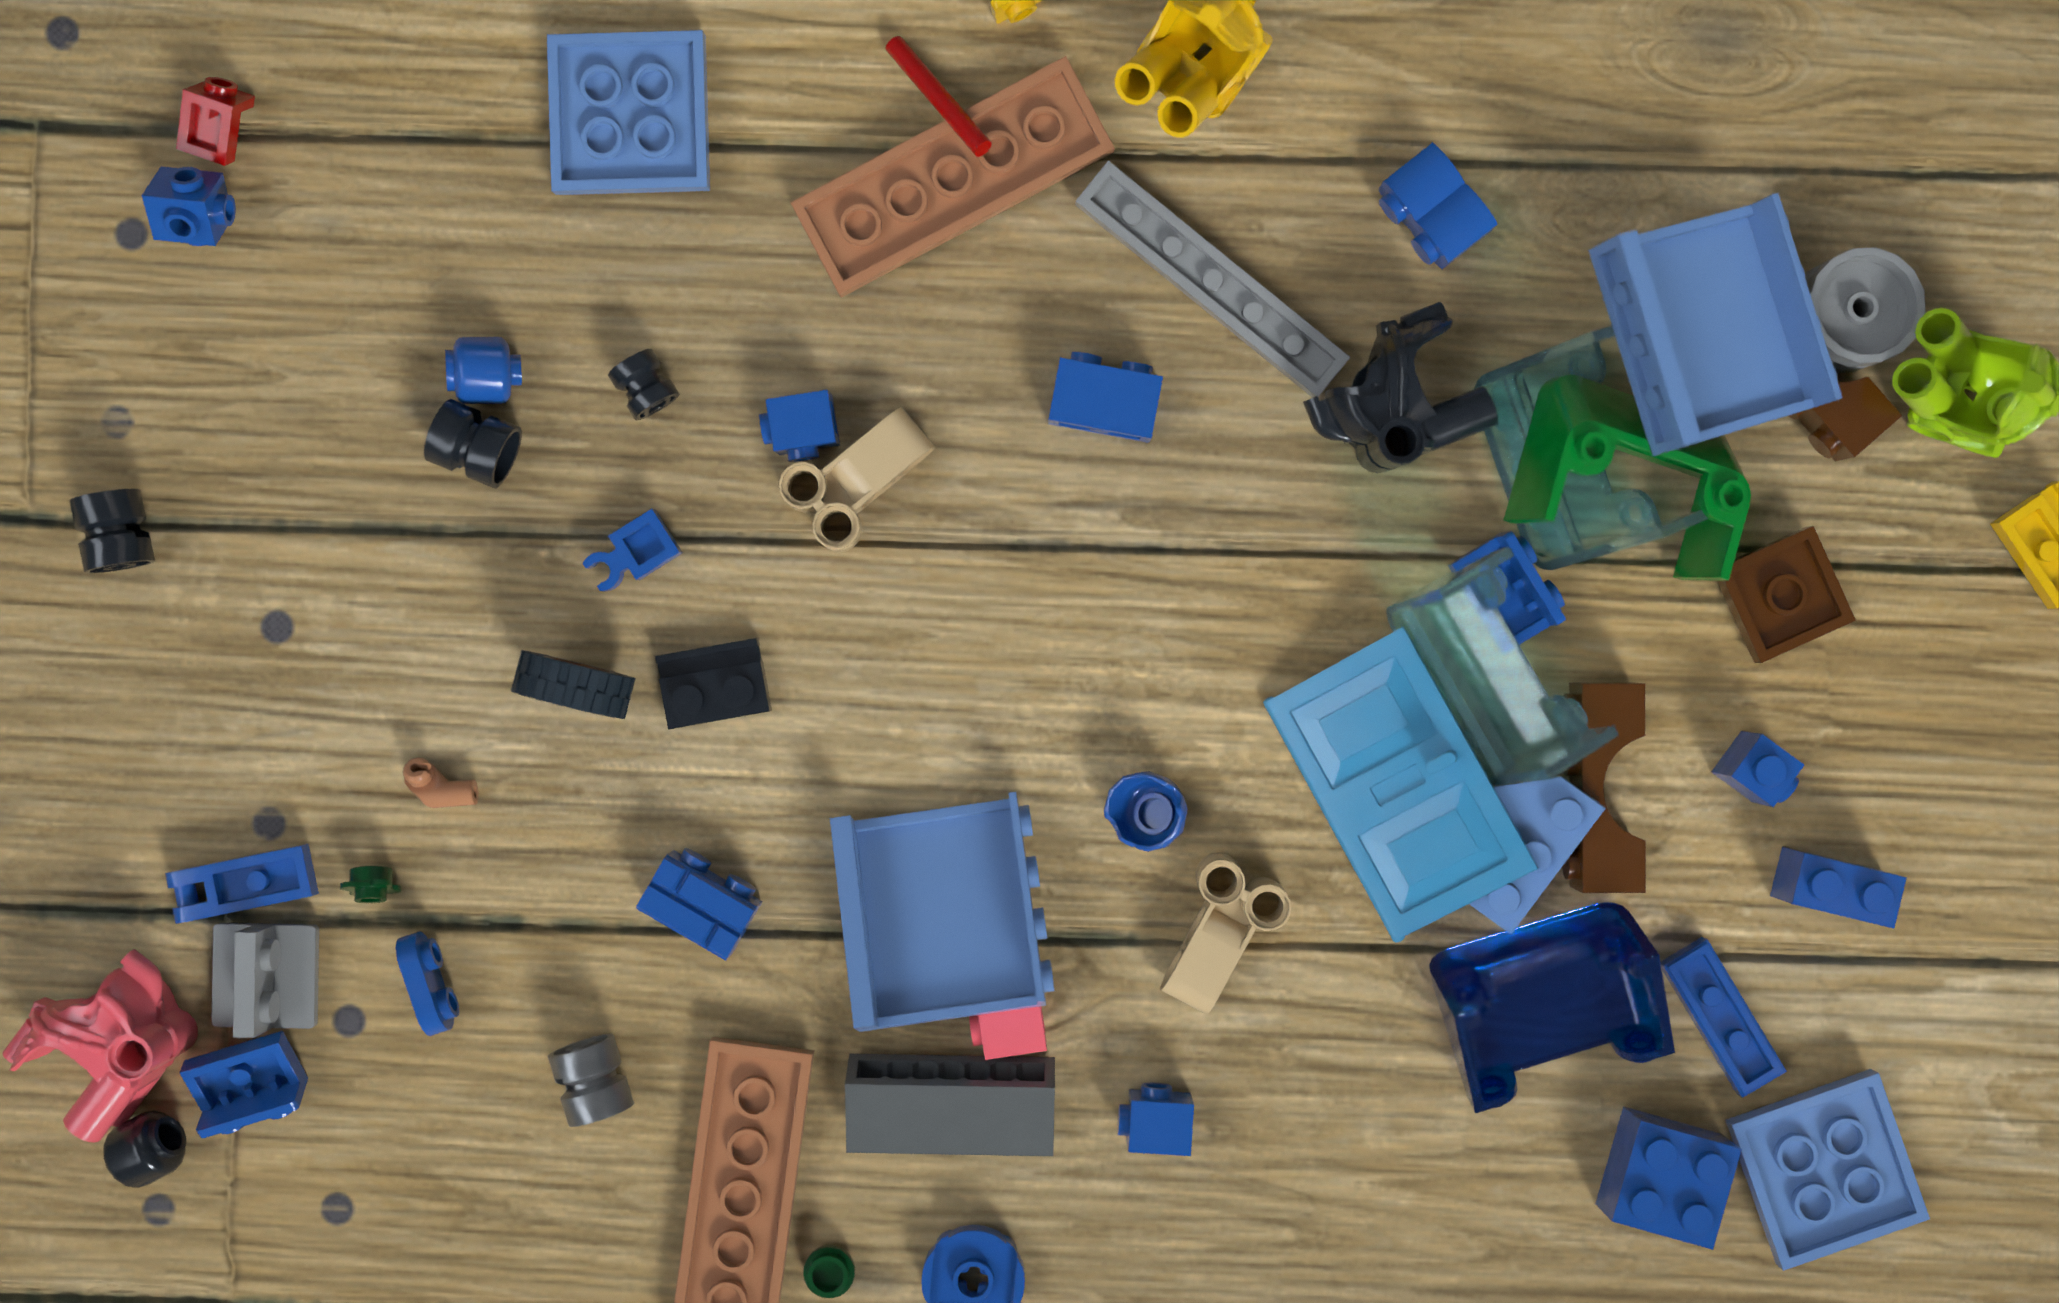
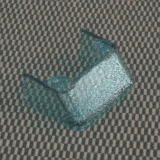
(1589, 514)
(1488, 679)

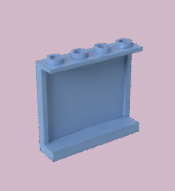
(1715, 324)
(940, 914)

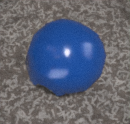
(1146, 810)

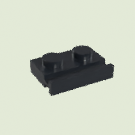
(713, 683)

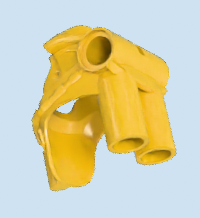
(1194, 86)

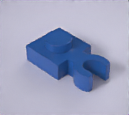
(639, 546)

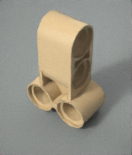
(859, 474)
(1220, 934)

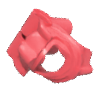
(118, 1035)

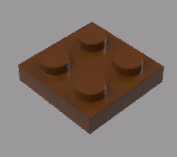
(1785, 595)

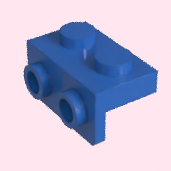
(1529, 601)
(245, 1084)

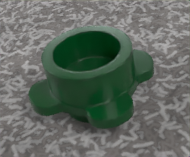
(370, 884)

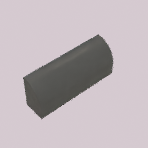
(950, 1105)

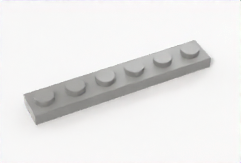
(1211, 280)

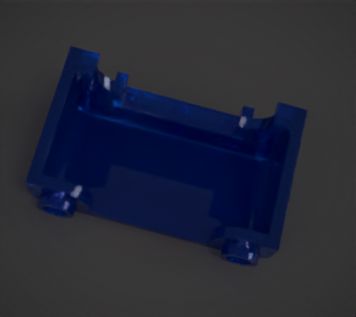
(1551, 995)

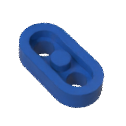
(431, 1000)

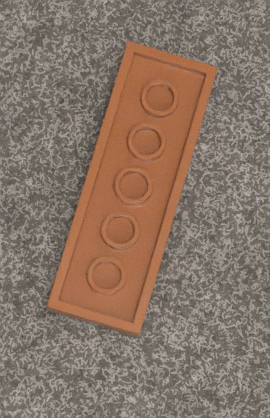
(940, 189)
(744, 1173)

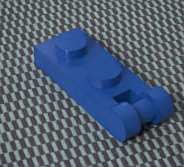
(243, 883)

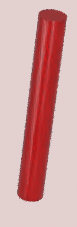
(938, 96)

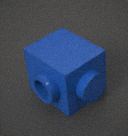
(800, 425)
(1759, 769)
(1157, 1120)

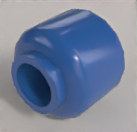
(482, 370)

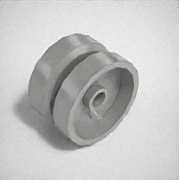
(1866, 306)

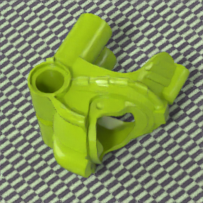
(2011, 380)

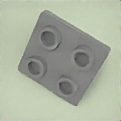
(264, 977)

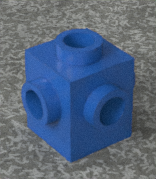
(188, 206)

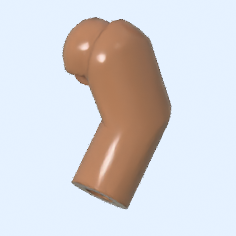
(435, 789)

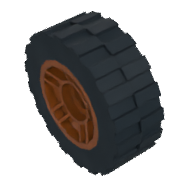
(572, 684)

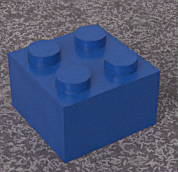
(1668, 1178)

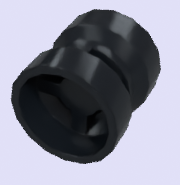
(646, 389)

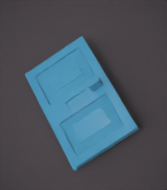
(1400, 785)

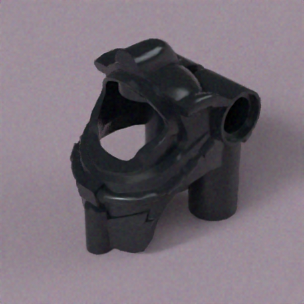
(1391, 403)

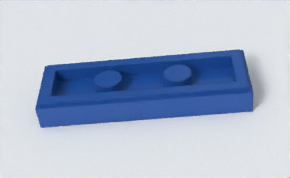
(1722, 1017)

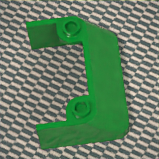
(1577, 432)

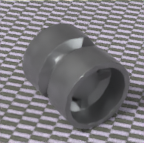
(591, 1080)

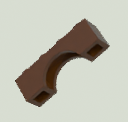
(1851, 423)
(1607, 855)

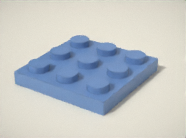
(628, 112)
(1827, 1169)

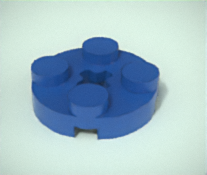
(979, 1248)

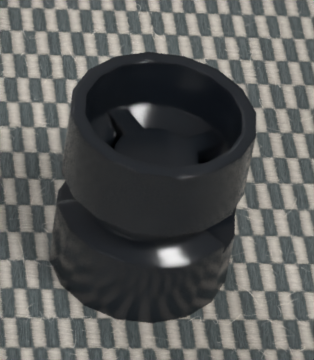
(463, 440)
(112, 530)

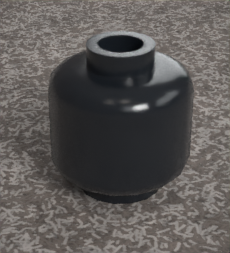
(144, 1149)

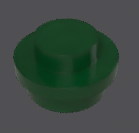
(829, 1271)

